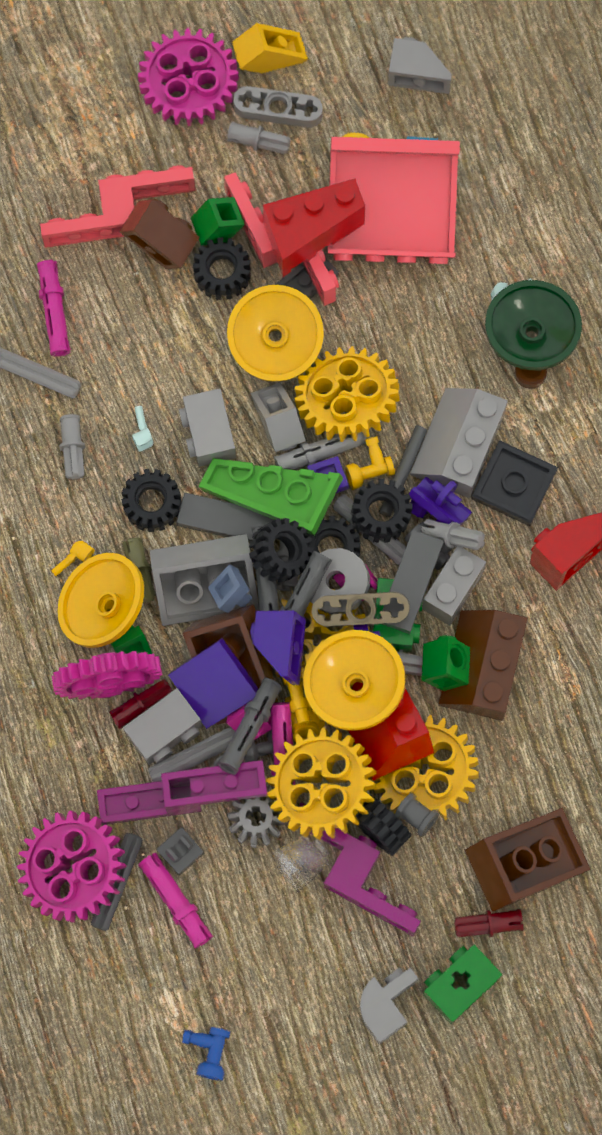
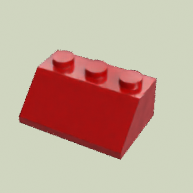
(396, 740)

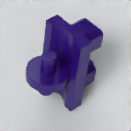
(438, 501)

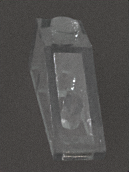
(301, 861)

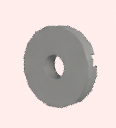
(356, 579)

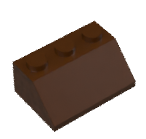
(494, 653)

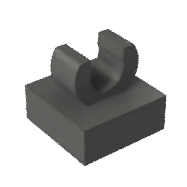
(180, 851)

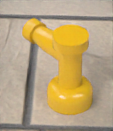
(379, 466)

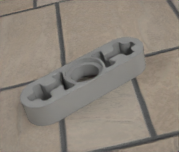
(301, 100)

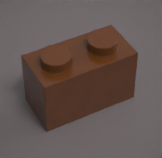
(160, 233)

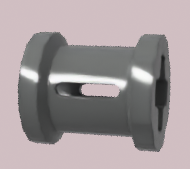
(417, 814)

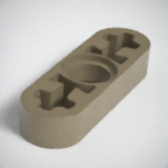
(352, 620)

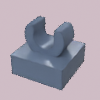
(230, 589)

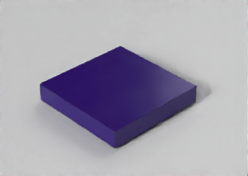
(214, 683)

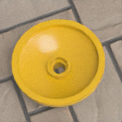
(270, 310)
(100, 600)
(350, 659)

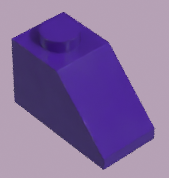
(281, 641)

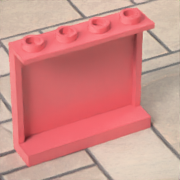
(406, 196)

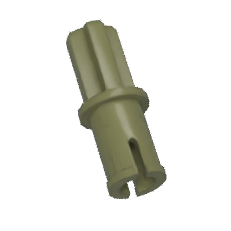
(136, 554)

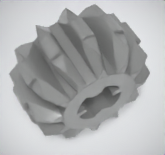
(245, 824)

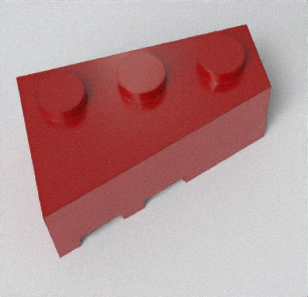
(311, 221)

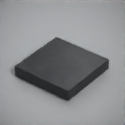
(514, 483)

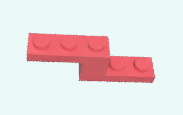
(117, 203)
(323, 280)

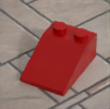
(566, 549)

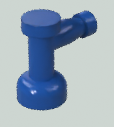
(215, 1043)

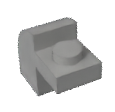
(377, 1006)

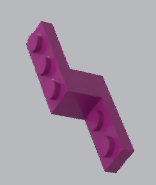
(181, 793)
(352, 872)

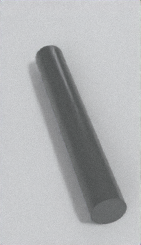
(405, 464)

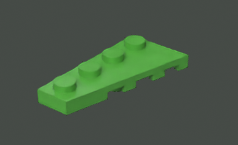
(273, 490)

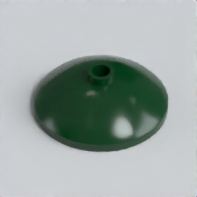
(534, 308)

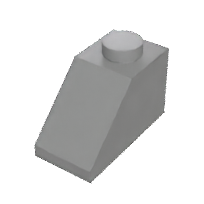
(417, 67)
(278, 417)

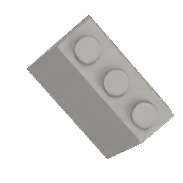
(460, 438)
(188, 570)

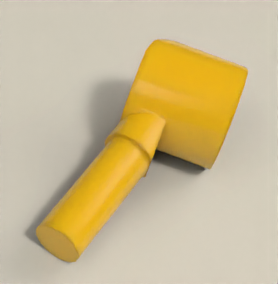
(79, 550)

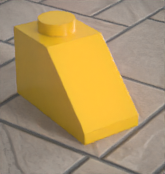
(268, 48)

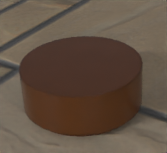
(530, 378)

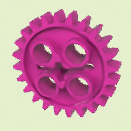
(181, 52)
(106, 675)
(83, 893)

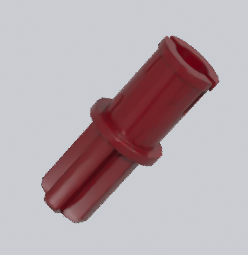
(140, 703)
(488, 923)

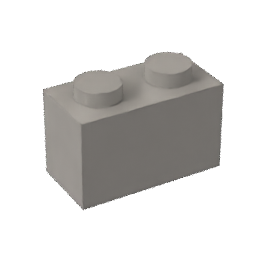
(208, 427)
(454, 585)
(163, 727)

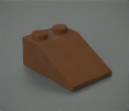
(236, 632)
(527, 859)

